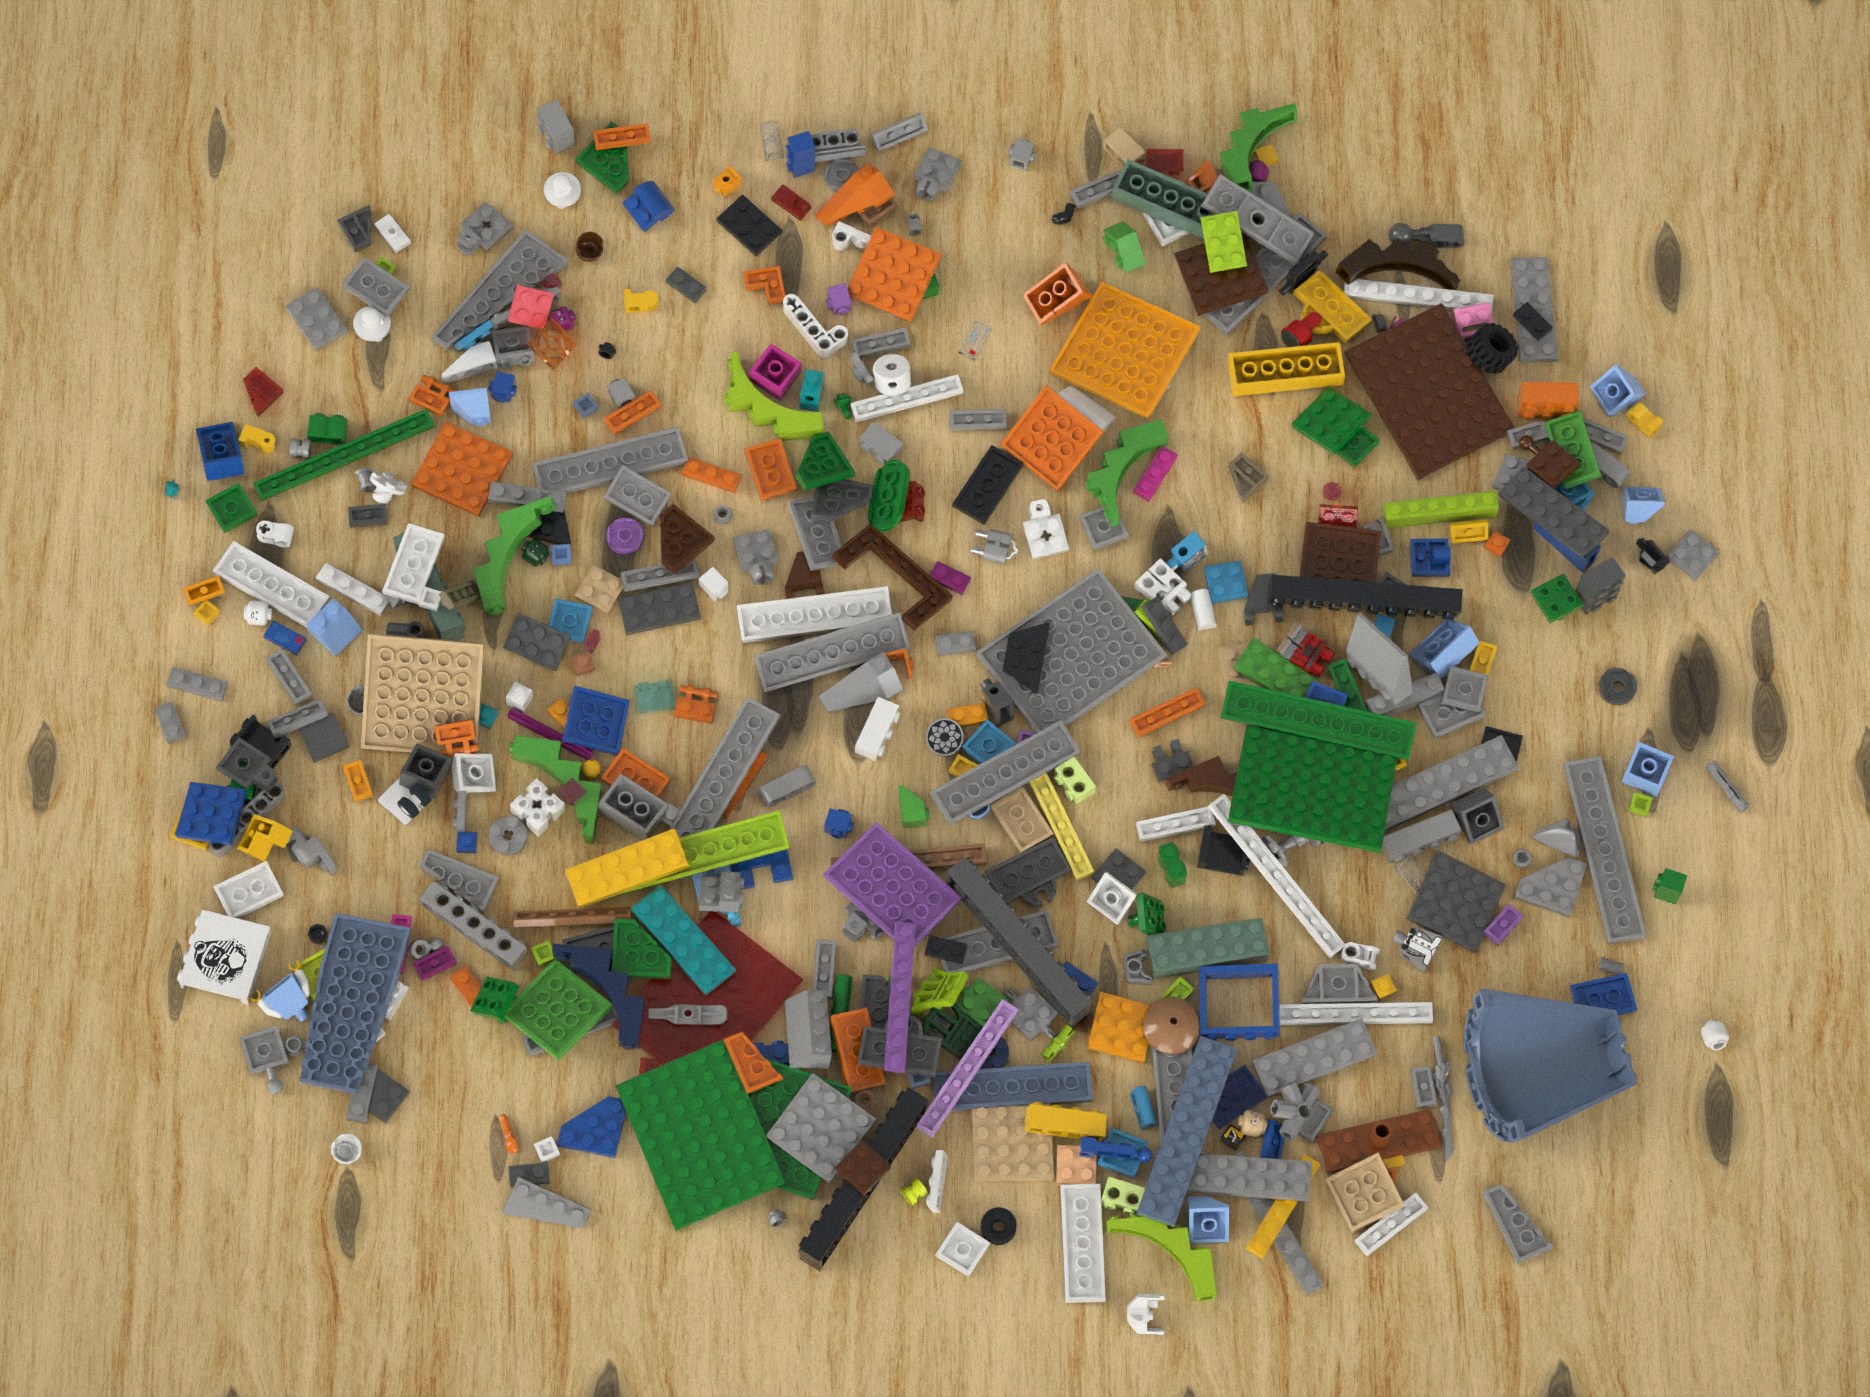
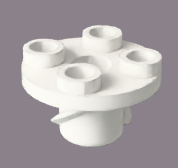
(562, 190)
(371, 324)
(386, 486)

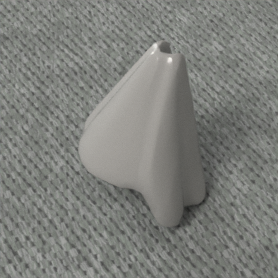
(1560, 837)

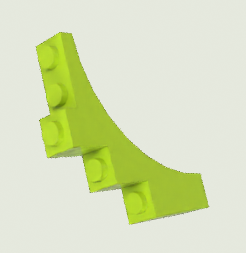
(786, 422)
(1175, 1241)

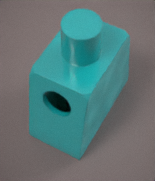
(813, 387)

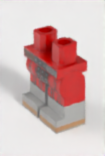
(1305, 650)

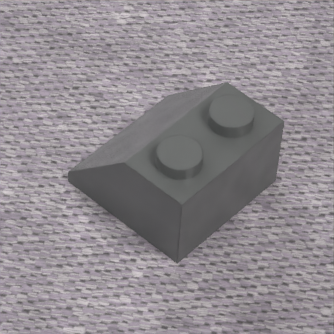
(1478, 815)

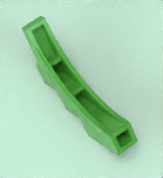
(1254, 130)
(1132, 445)

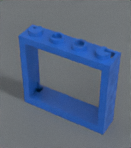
(1240, 971)

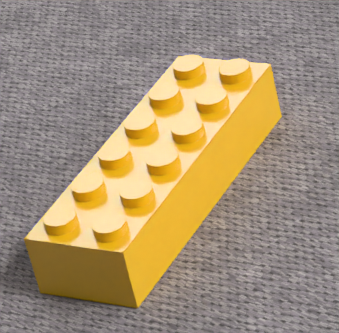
(1285, 369)
(627, 868)

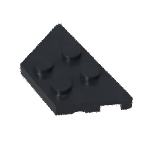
(553, 529)
(1026, 655)

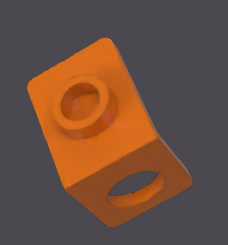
(902, 654)

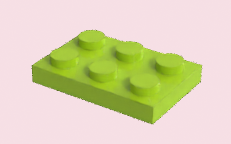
(1223, 241)

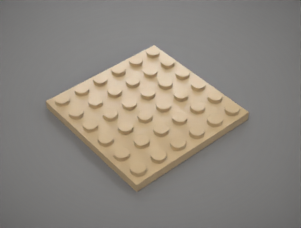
(418, 686)

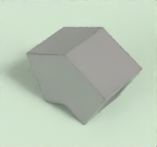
(914, 224)

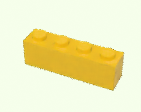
(1064, 1122)

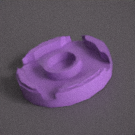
(624, 536)

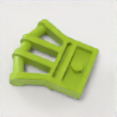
(945, 994)

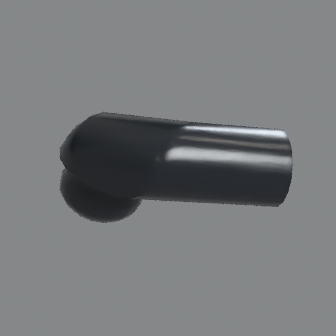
(1064, 217)

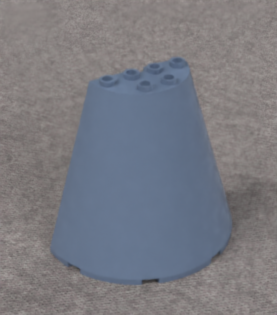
(1541, 1060)

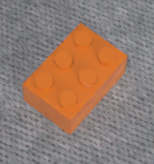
(1547, 399)

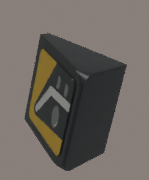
(1232, 1137)

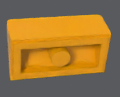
(204, 590)

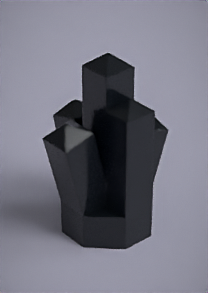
(1651, 555)

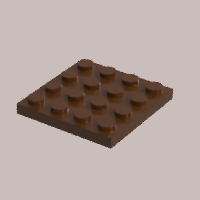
(1219, 288)
(1340, 552)

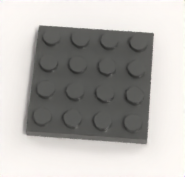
(1455, 901)

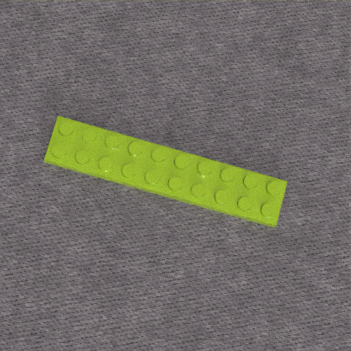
(729, 846)

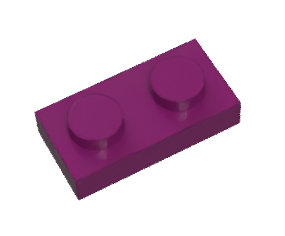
(950, 578)
(435, 963)

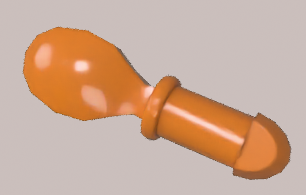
(511, 1143)

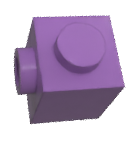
(839, 299)

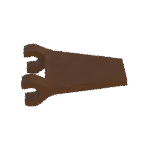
(802, 578)

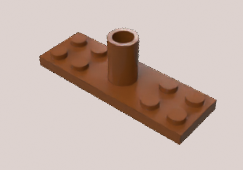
(1399, 1136)

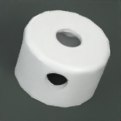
(892, 369)

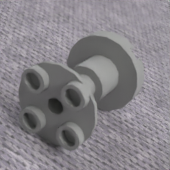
(1278, 849)

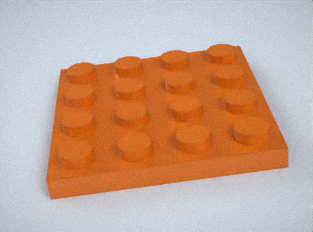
(893, 274)
(1052, 438)
(461, 468)

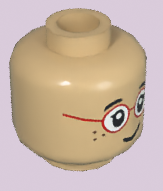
(1252, 1123)

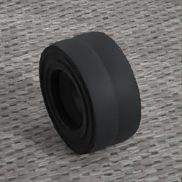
(998, 1237)

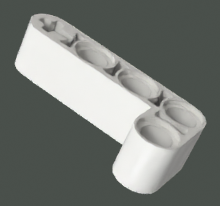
(811, 324)

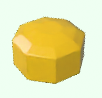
(591, 769)

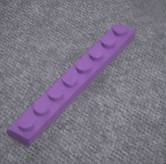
(899, 997)

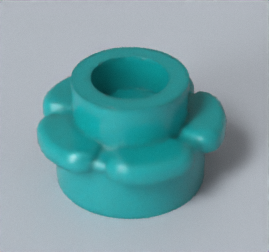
(171, 488)

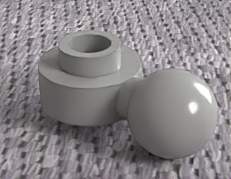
(434, 945)

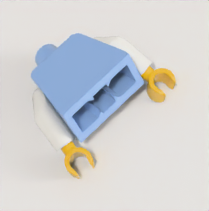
(287, 996)

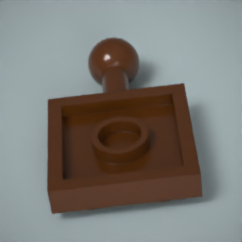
(1551, 463)

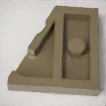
(1246, 476)

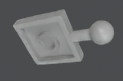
(264, 1053)

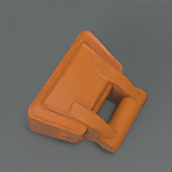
(1205, 176)

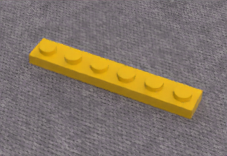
(1275, 1220)

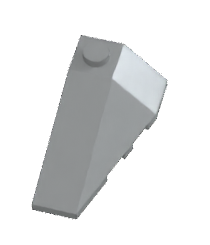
(863, 685)

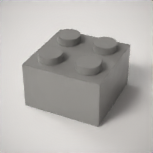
(555, 127)

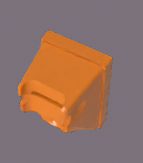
(1057, 294)

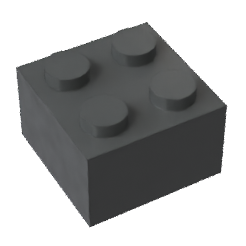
(425, 769)

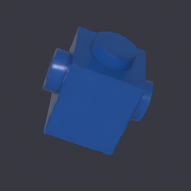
(503, 387)
(838, 823)

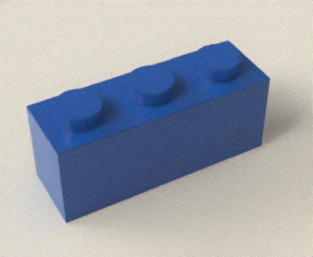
(800, 154)

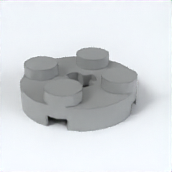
(505, 846)

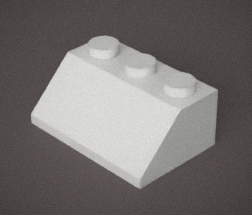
(1088, 407)

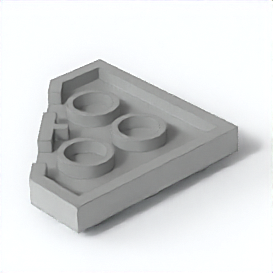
(1553, 886)

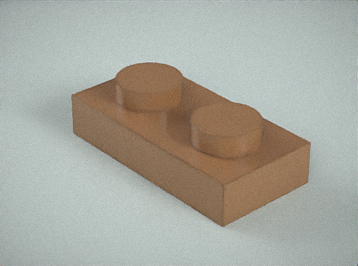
(874, 214)

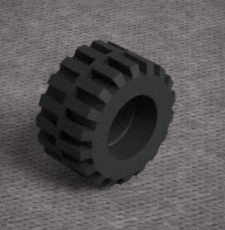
(1492, 348)

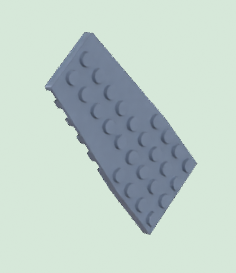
(352, 1000)

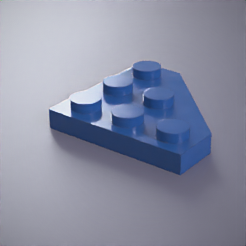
(595, 1129)

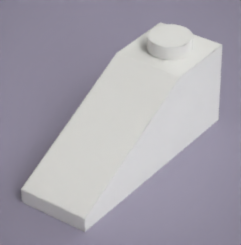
(473, 362)

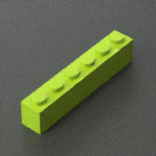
(1440, 509)

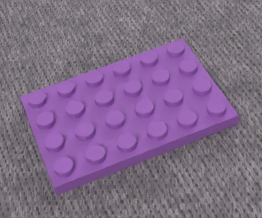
(891, 884)

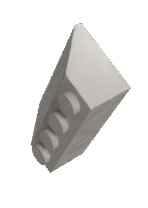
(808, 1030)

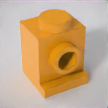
(727, 188)

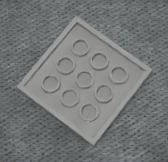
(820, 1127)

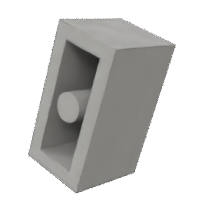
(880, 444)

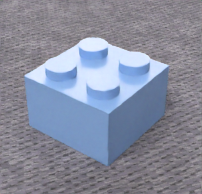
(1647, 769)

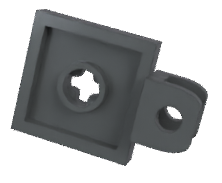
(255, 772)

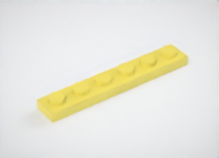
(1061, 827)

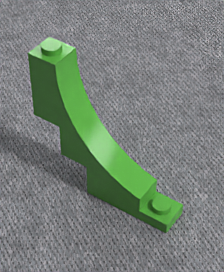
(515, 527)
(546, 756)

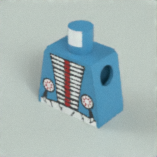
(1193, 549)

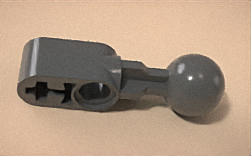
(1438, 234)

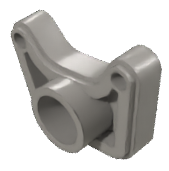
(860, 371)
(1134, 968)

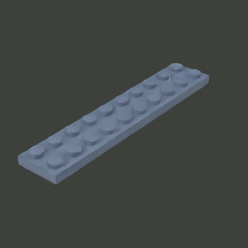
(1187, 1131)

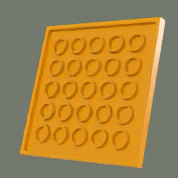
(1125, 350)

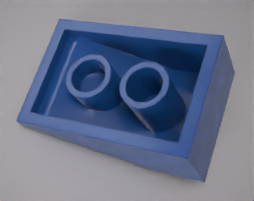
(220, 451)

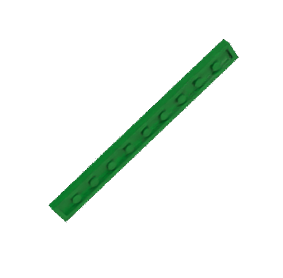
(343, 455)

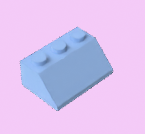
(1444, 648)

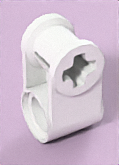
(277, 534)
(1361, 955)

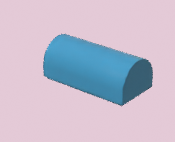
(1143, 1107)

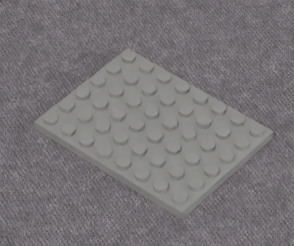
(1089, 653)

